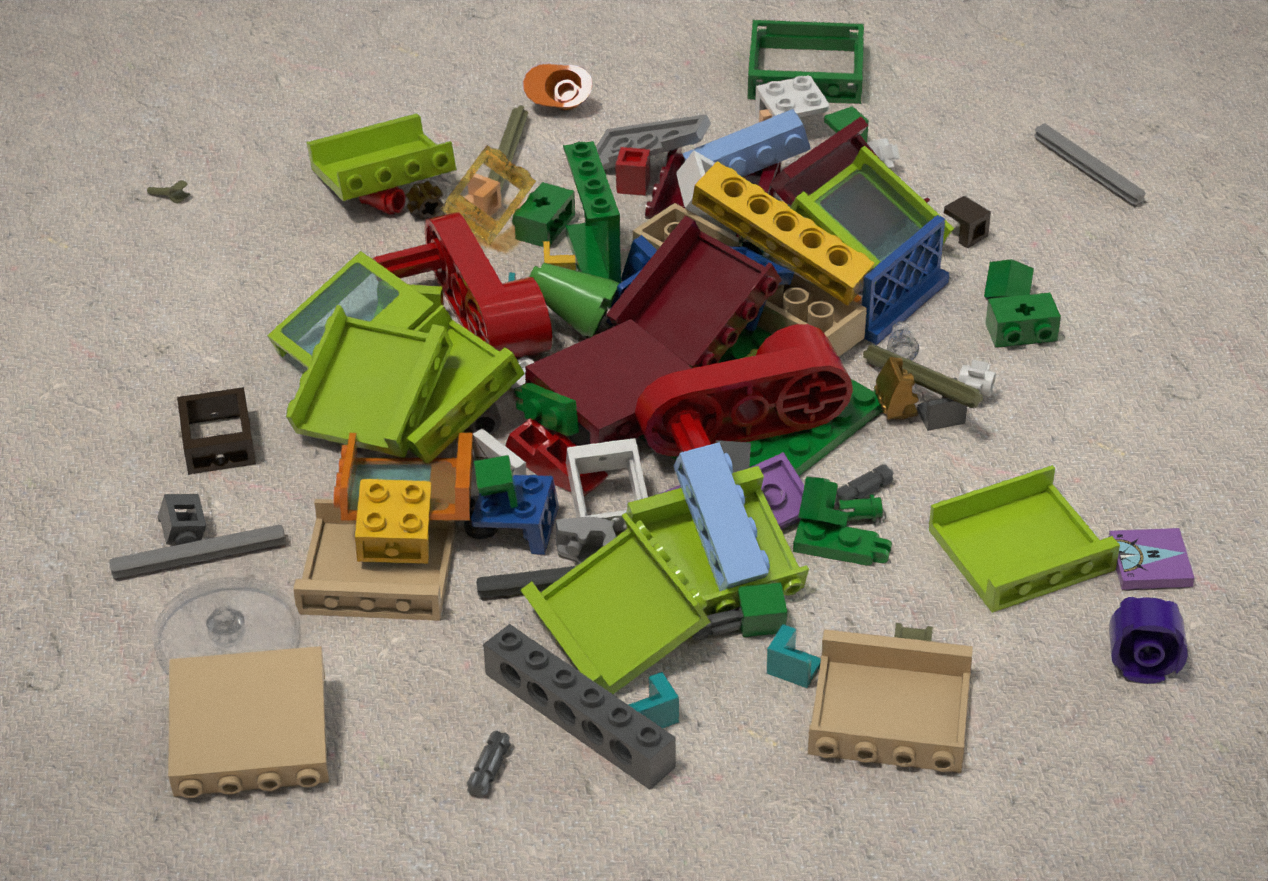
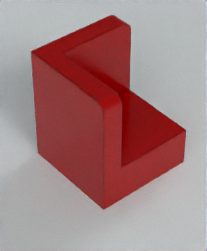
(633, 171)

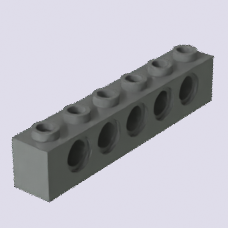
(580, 706)

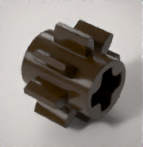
(424, 200)

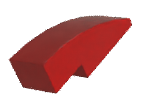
(547, 455)

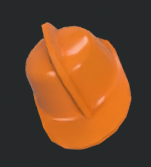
(557, 86)

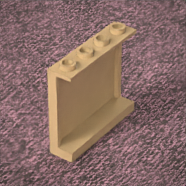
(341, 586)
(891, 701)
(247, 722)

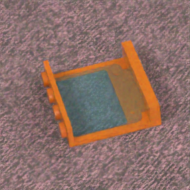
(448, 477)

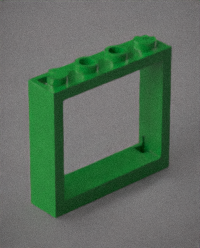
(809, 36)

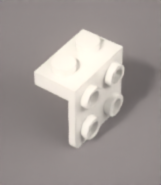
(791, 94)

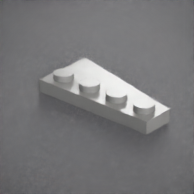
(656, 136)

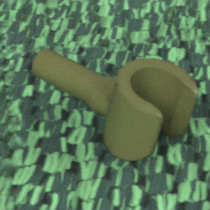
(174, 192)

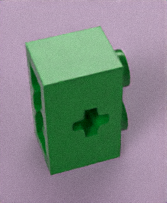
(544, 214)
(1022, 320)

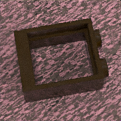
(203, 452)

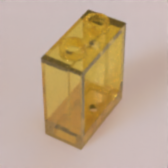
(478, 221)

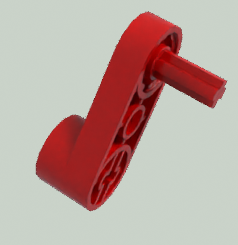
(496, 312)
(781, 390)

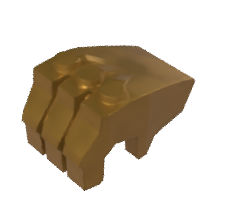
(895, 390)

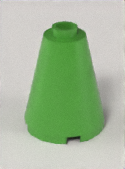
(575, 296)

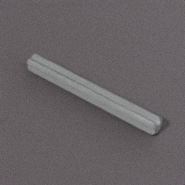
(1090, 164)
(197, 551)

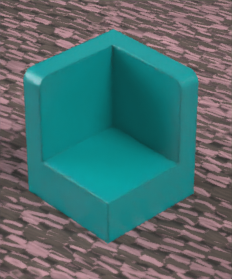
(789, 663)
(662, 703)

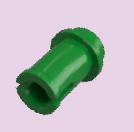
(863, 508)

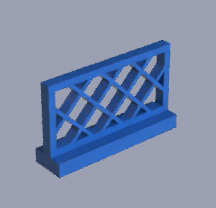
(904, 281)

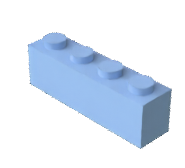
(758, 144)
(721, 516)

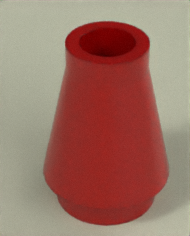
(387, 201)

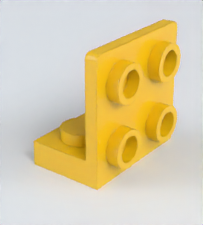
(393, 521)

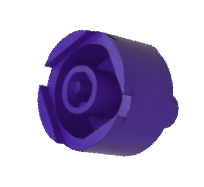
(1147, 639)

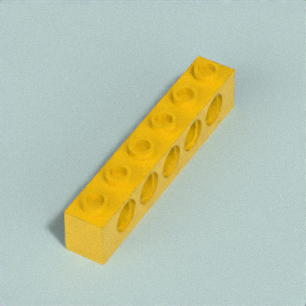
(782, 232)

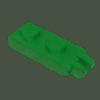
(547, 408)
(840, 543)

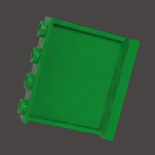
(598, 239)

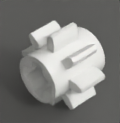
(886, 152)
(978, 377)

